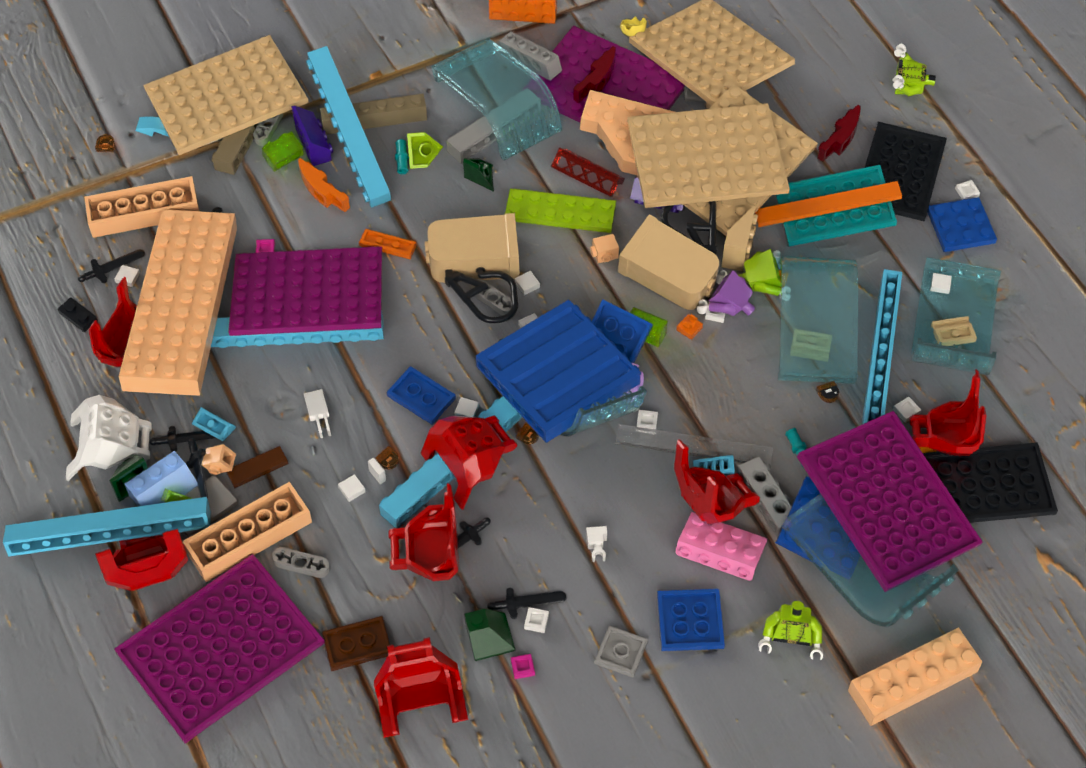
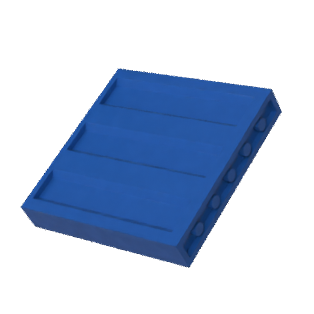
(557, 369)

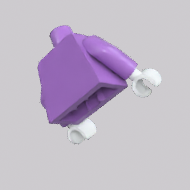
(729, 297)

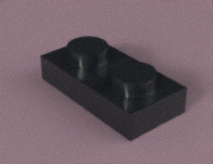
(77, 314)

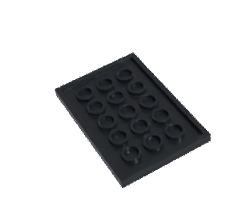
(912, 161)
(997, 482)

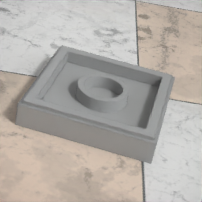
(621, 651)

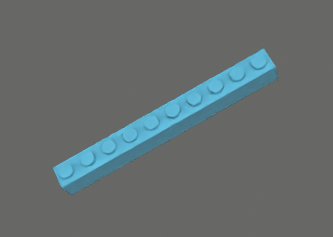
(349, 127)
(222, 339)
(882, 346)
(435, 474)
(106, 526)

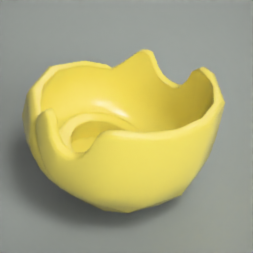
(633, 26)

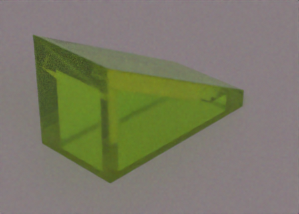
(170, 496)

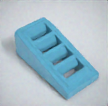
(720, 461)

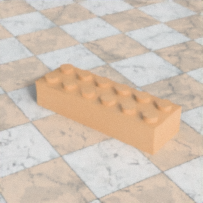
(138, 206)
(247, 531)
(914, 676)

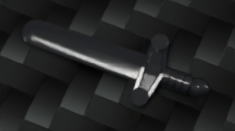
(100, 270)
(173, 438)
(194, 460)
(471, 532)
(513, 603)

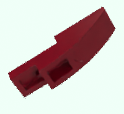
(598, 78)
(843, 135)

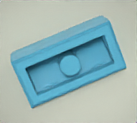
(213, 424)

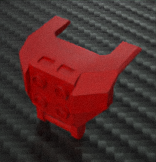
(111, 342)
(953, 427)
(469, 449)
(710, 491)
(429, 542)
(143, 561)
(417, 678)

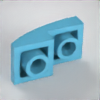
(149, 125)

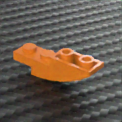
(318, 186)

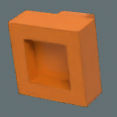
(689, 326)

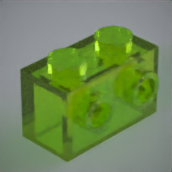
(282, 151)
(658, 329)

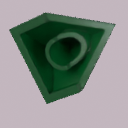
(479, 172)

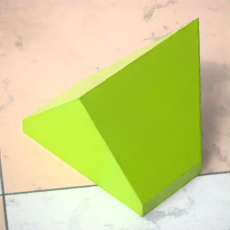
(422, 149)

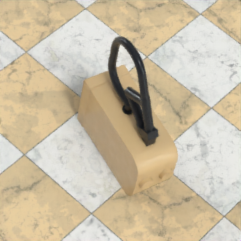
(472, 251)
(672, 262)

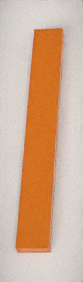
(828, 204)

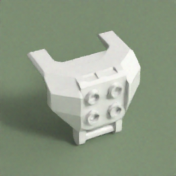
(107, 434)

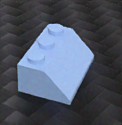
(167, 473)

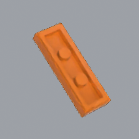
(390, 244)

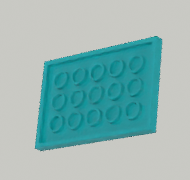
(841, 222)

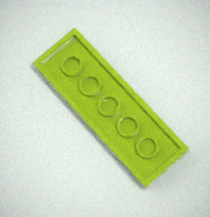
(561, 210)

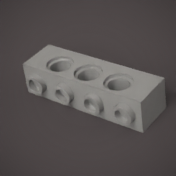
(532, 55)
(754, 470)

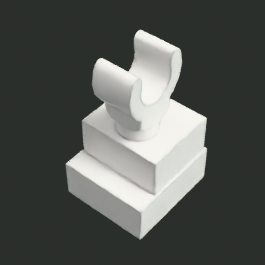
(595, 538)

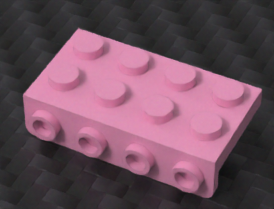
(721, 547)

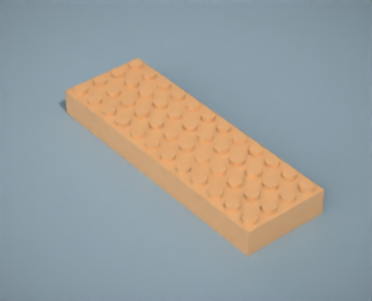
(179, 303)

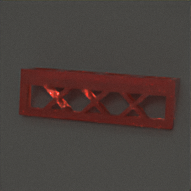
(593, 167)

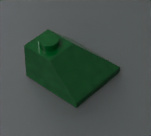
(125, 472)
(488, 633)

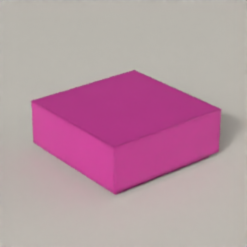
(265, 245)
(522, 666)

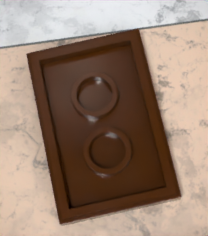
(356, 643)

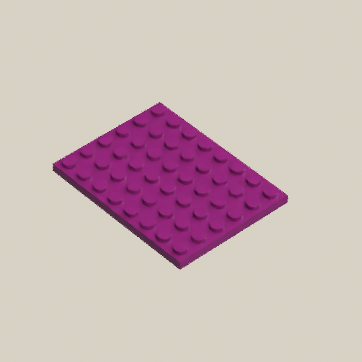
(632, 77)
(306, 291)
(889, 500)
(219, 647)

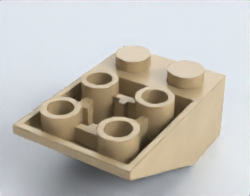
(739, 241)

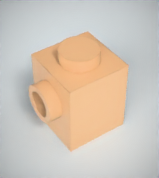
(605, 248)
(218, 459)

